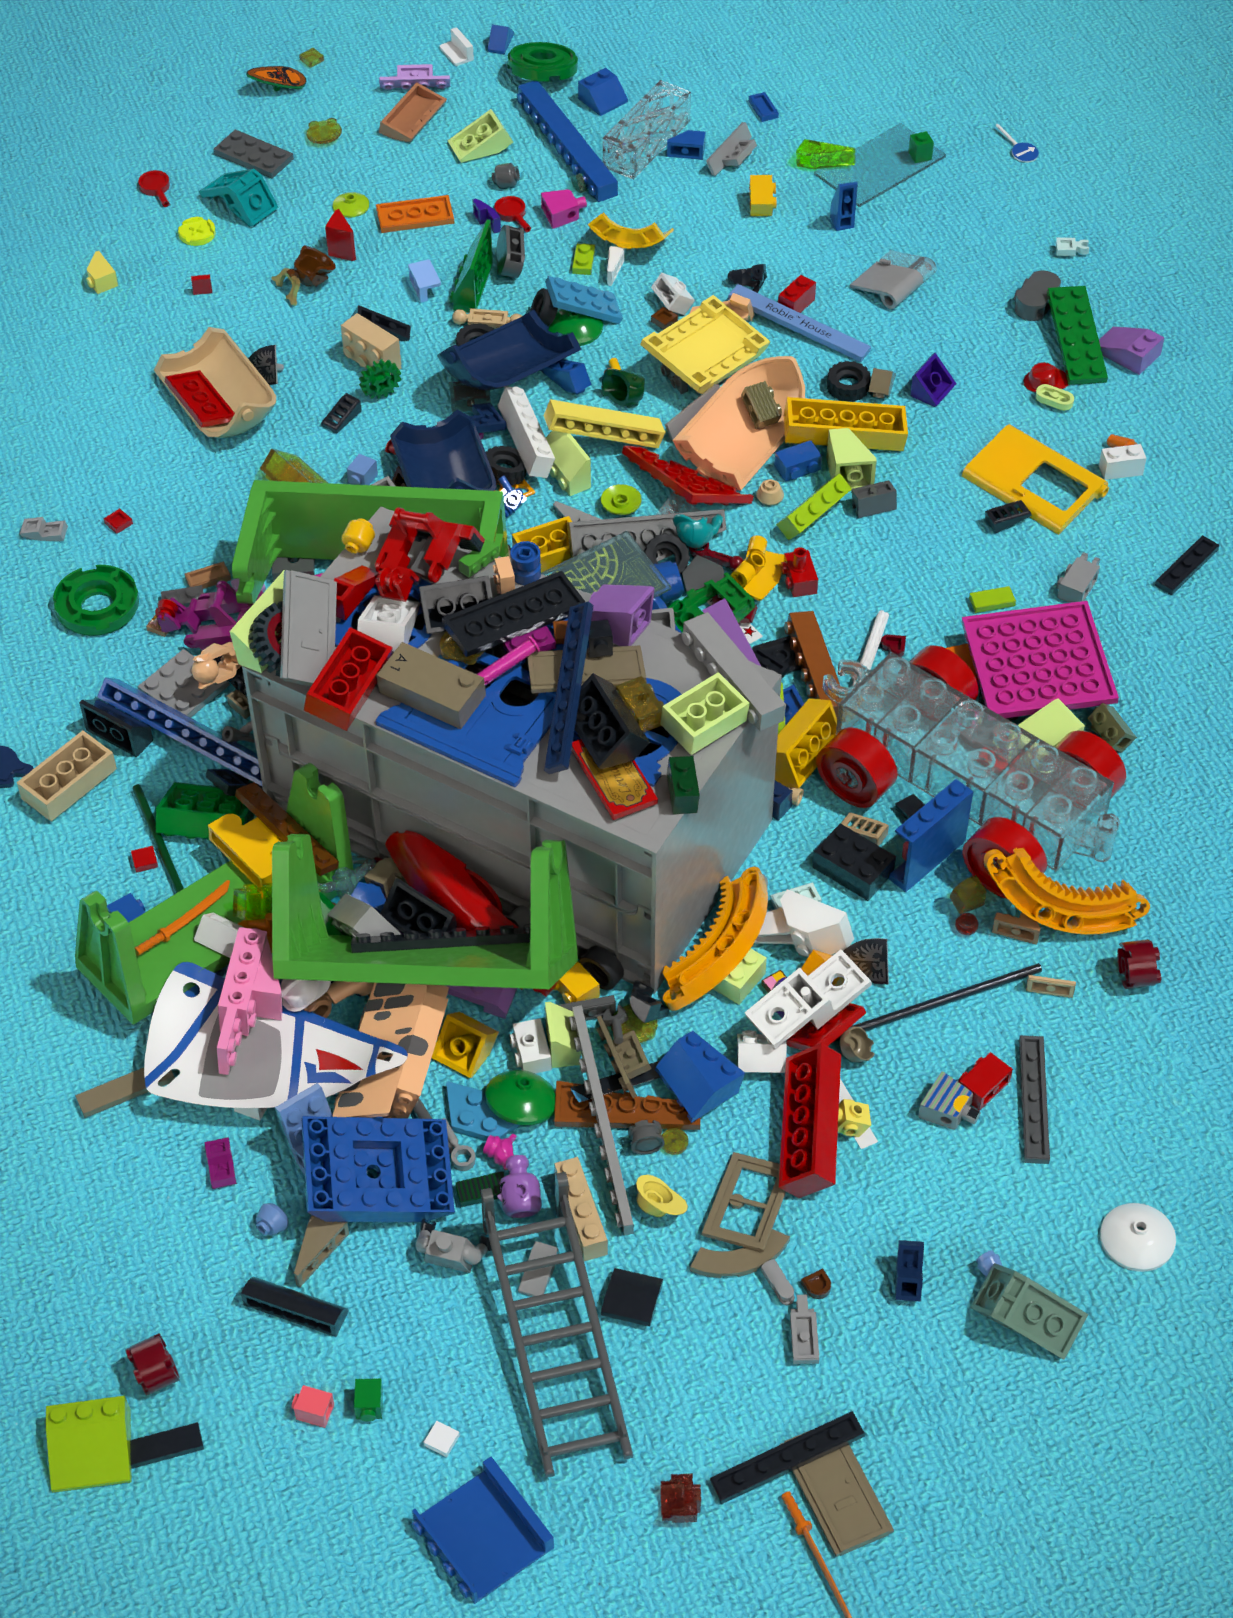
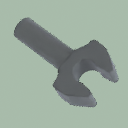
(615, 1022)

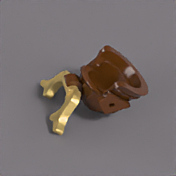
(309, 269)

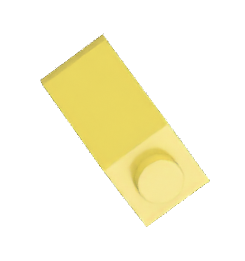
(101, 274)

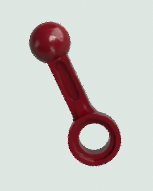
(716, 557)

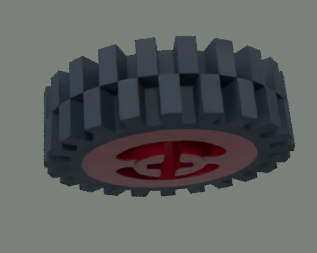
(265, 639)

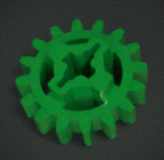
(380, 379)

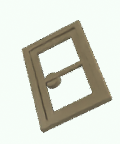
(724, 1197)

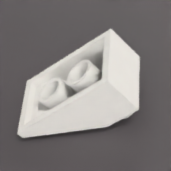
(389, 620)

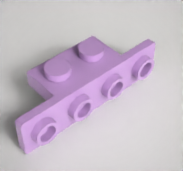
(410, 74)

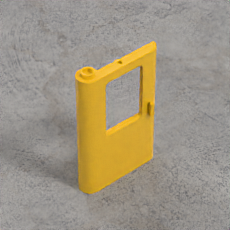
(1010, 461)

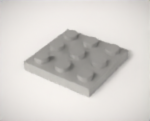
(177, 688)

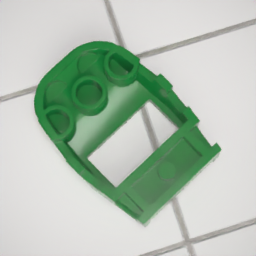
(726, 588)

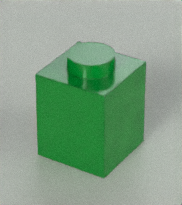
(921, 147)
(368, 1399)

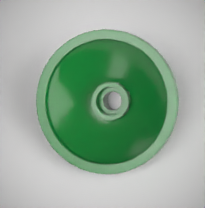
(584, 327)
(521, 1097)

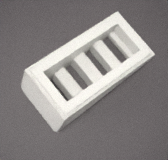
(615, 262)

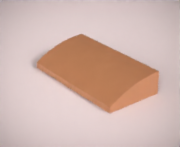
(411, 113)

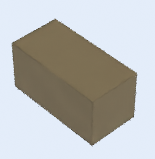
(239, 703)

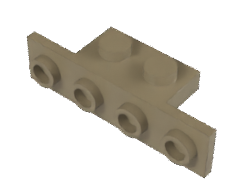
(628, 1056)

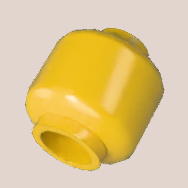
(358, 536)

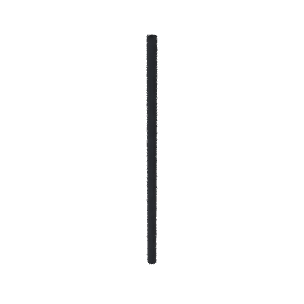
(948, 998)

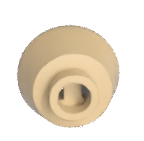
(770, 492)

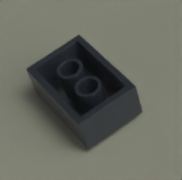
(854, 861)

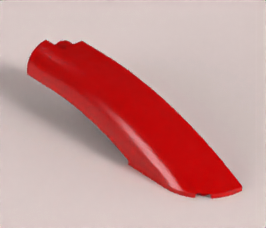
(446, 882)

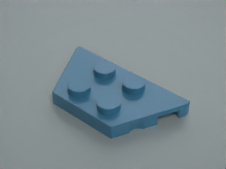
(472, 1115)

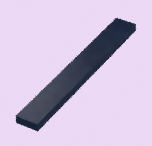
(568, 688)

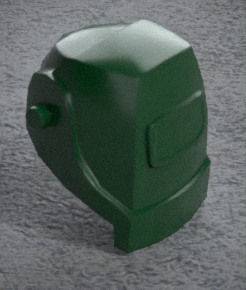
(623, 387)

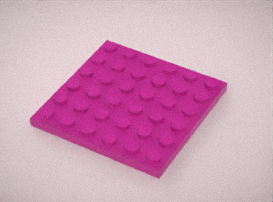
(1039, 657)

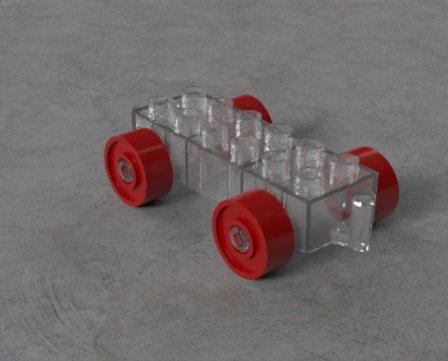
(929, 730)

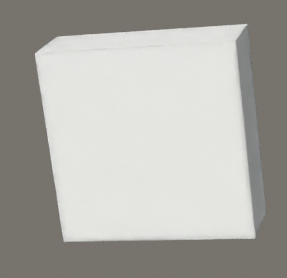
(441, 1438)

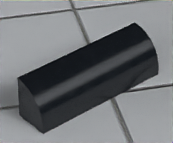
(293, 1306)

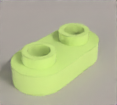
(1054, 397)

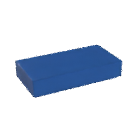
(763, 107)

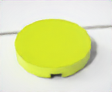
(196, 231)

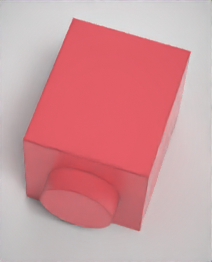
(313, 1406)

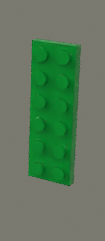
(1077, 335)

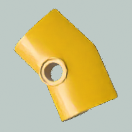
(759, 570)

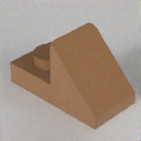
(1017, 928)

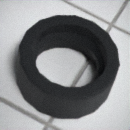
(543, 307)
(602, 967)

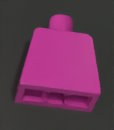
(561, 207)

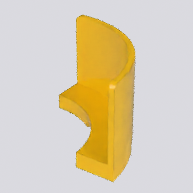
(627, 237)

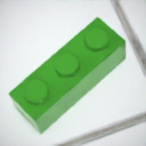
(475, 560)

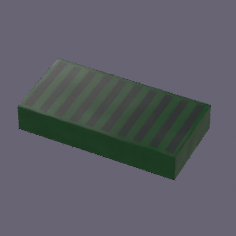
(470, 1190)

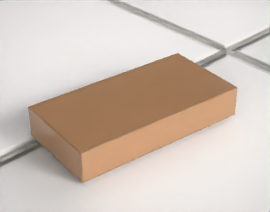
(208, 575)

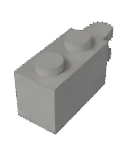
(1078, 579)

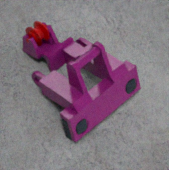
(208, 607)

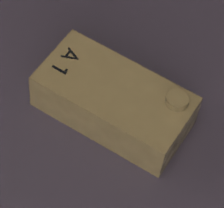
(431, 685)

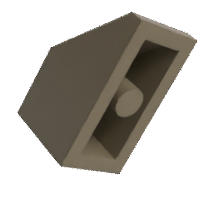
(881, 382)

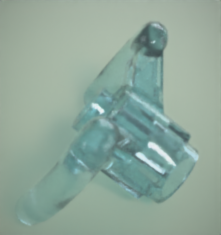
(346, 879)

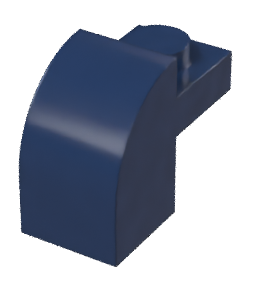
(909, 1270)

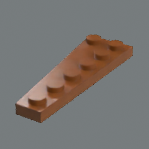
(621, 1110)

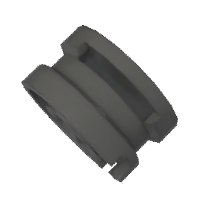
(646, 1137)

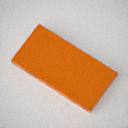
(415, 213)

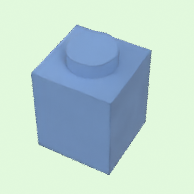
(362, 470)

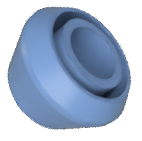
(271, 1219)

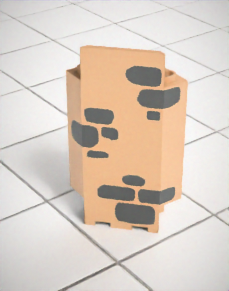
(412, 1019)

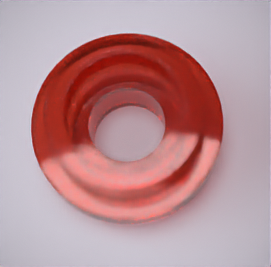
(966, 919)

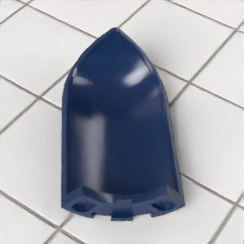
(507, 353)
(443, 455)

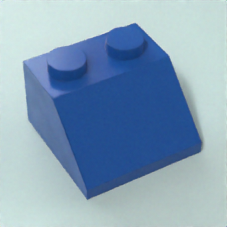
(601, 92)

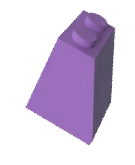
(626, 609)

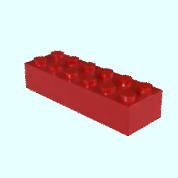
(810, 1121)

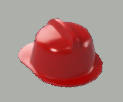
(1045, 373)

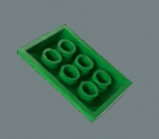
(474, 272)
(192, 807)

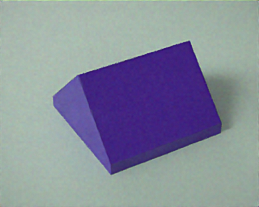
(932, 381)

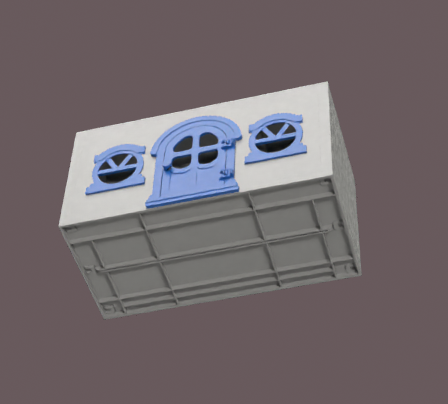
(485, 796)

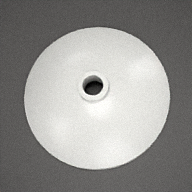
(1133, 1247)

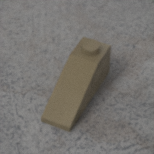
(318, 1244)

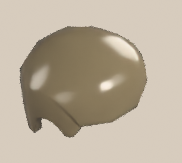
(856, 1045)

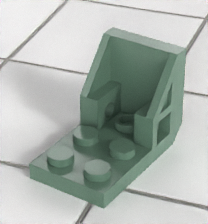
(1029, 1310)

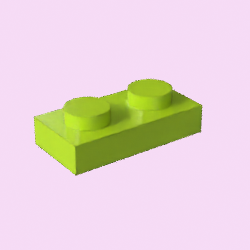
(583, 259)

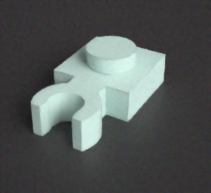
(1069, 247)

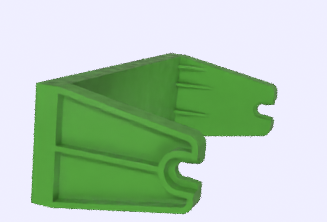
(311, 518)
(108, 941)
(308, 953)

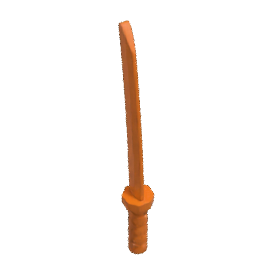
(163, 934)
(803, 1528)

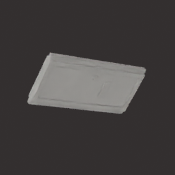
(307, 626)

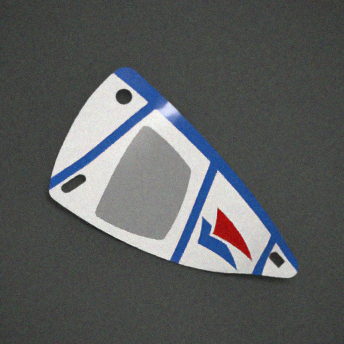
(271, 1061)

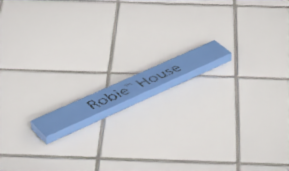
(804, 325)

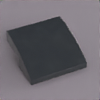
(631, 1297)

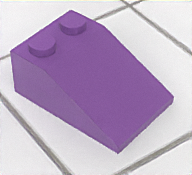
(1131, 347)

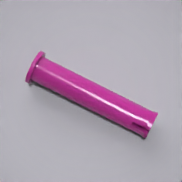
(509, 660)

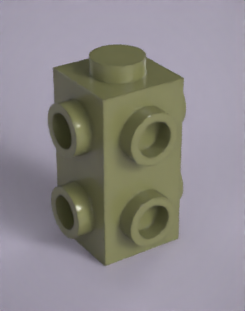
(1111, 727)

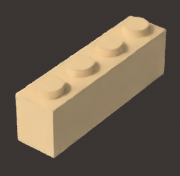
(584, 1212)

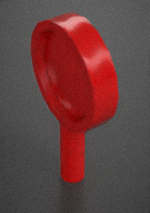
(155, 184)
(512, 209)

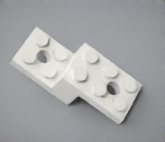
(808, 998)

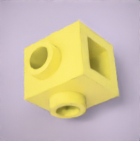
(853, 1118)

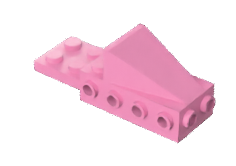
(246, 993)

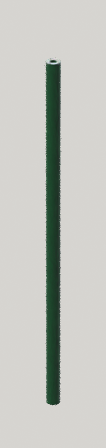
(158, 839)

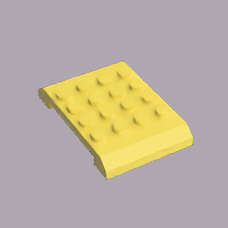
(706, 345)

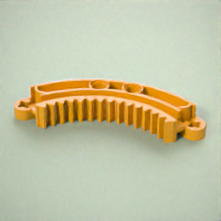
(1092, 910)
(726, 944)

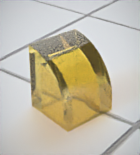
(968, 895)

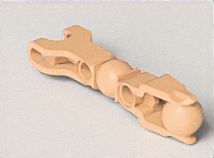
(207, 670)

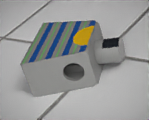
(948, 1103)

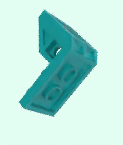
(244, 194)

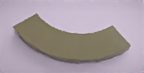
(740, 1261)

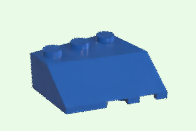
(699, 1075)

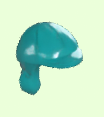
(696, 533)

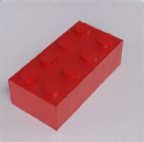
(347, 679)

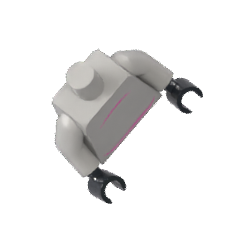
(449, 1249)

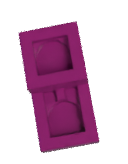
(220, 1163)

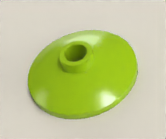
(351, 204)
(621, 499)

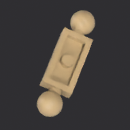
(492, 318)

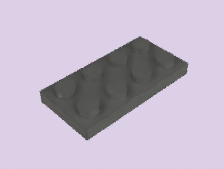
(253, 153)

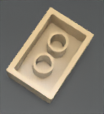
(368, 342)

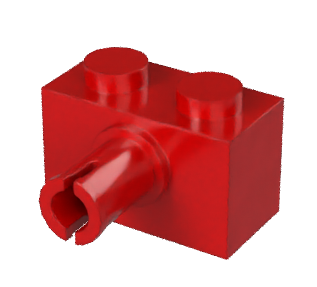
(800, 573)

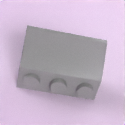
(358, 917)

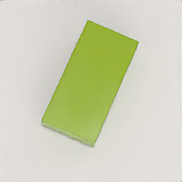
(992, 599)

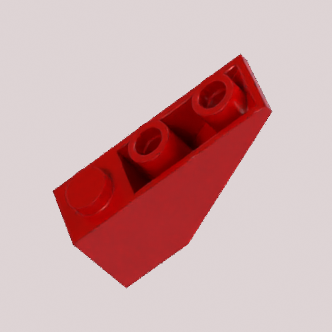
(352, 589)

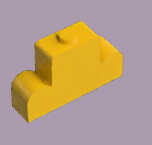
(245, 846)

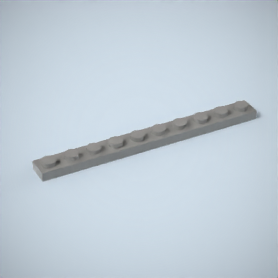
(602, 1127)

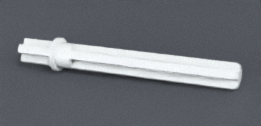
(874, 640)

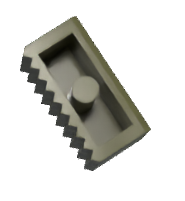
(761, 404)

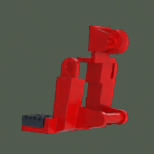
(394, 577)

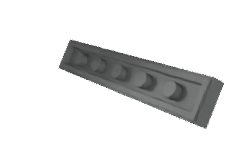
(1034, 1100)

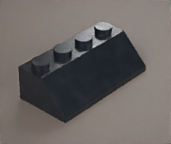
(607, 724)

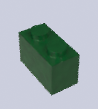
(683, 785)

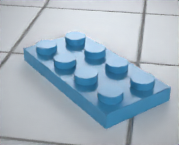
(583, 299)

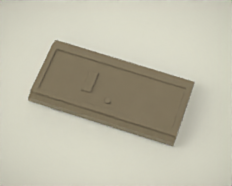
(618, 668)
(843, 1501)

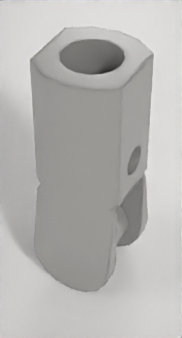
(778, 1282)

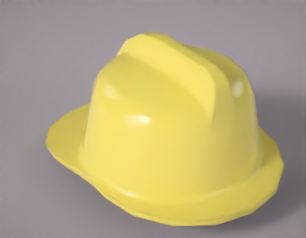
(658, 1198)

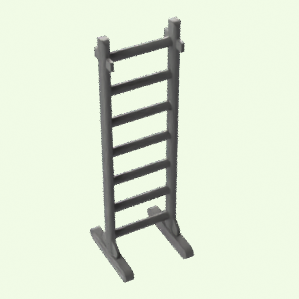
(563, 1219)

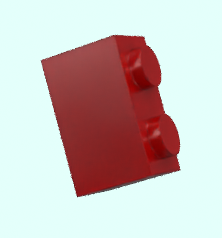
(798, 294)
(986, 1079)

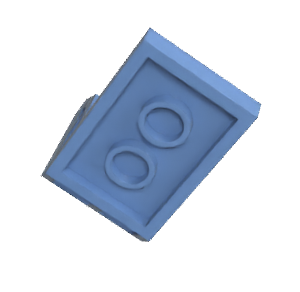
(306, 1103)

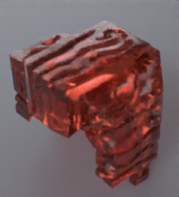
(680, 1499)

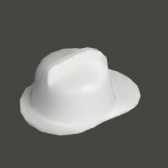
(301, 993)

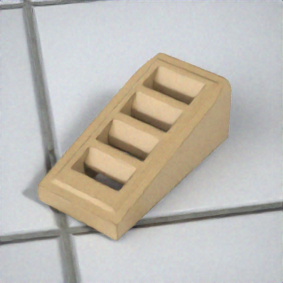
(879, 828)

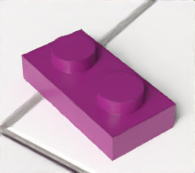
(542, 637)

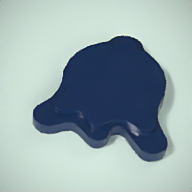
(11, 767)

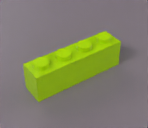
(814, 506)

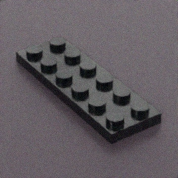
(512, 613)

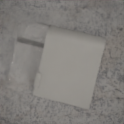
(895, 276)

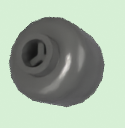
(506, 175)

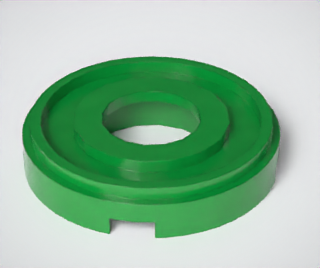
(542, 60)
(81, 585)

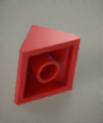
(340, 237)

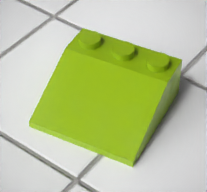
(89, 1443)

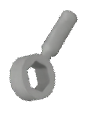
(459, 1150)

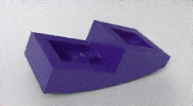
(484, 212)

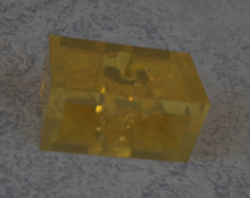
(641, 702)

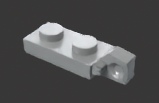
(804, 1333)

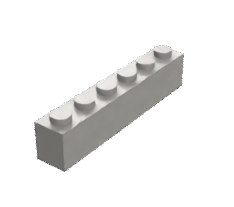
(724, 657)

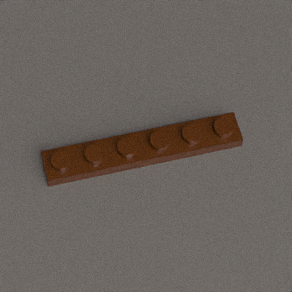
(283, 824)

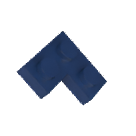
(487, 418)

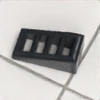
(348, 403)
(1004, 522)

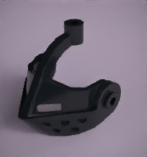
(744, 276)

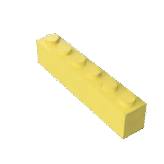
(604, 423)

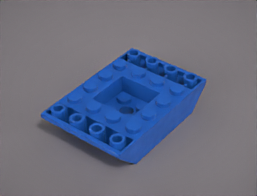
(405, 1152)

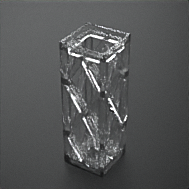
(630, 159)

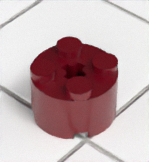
(1139, 964)
(152, 1364)

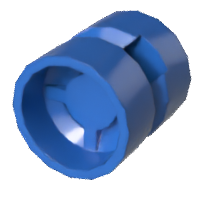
(525, 562)

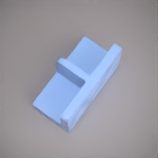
(422, 278)

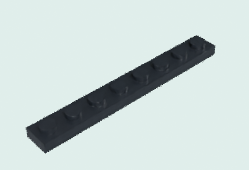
(437, 939)

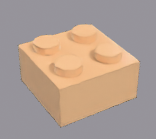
(504, 575)

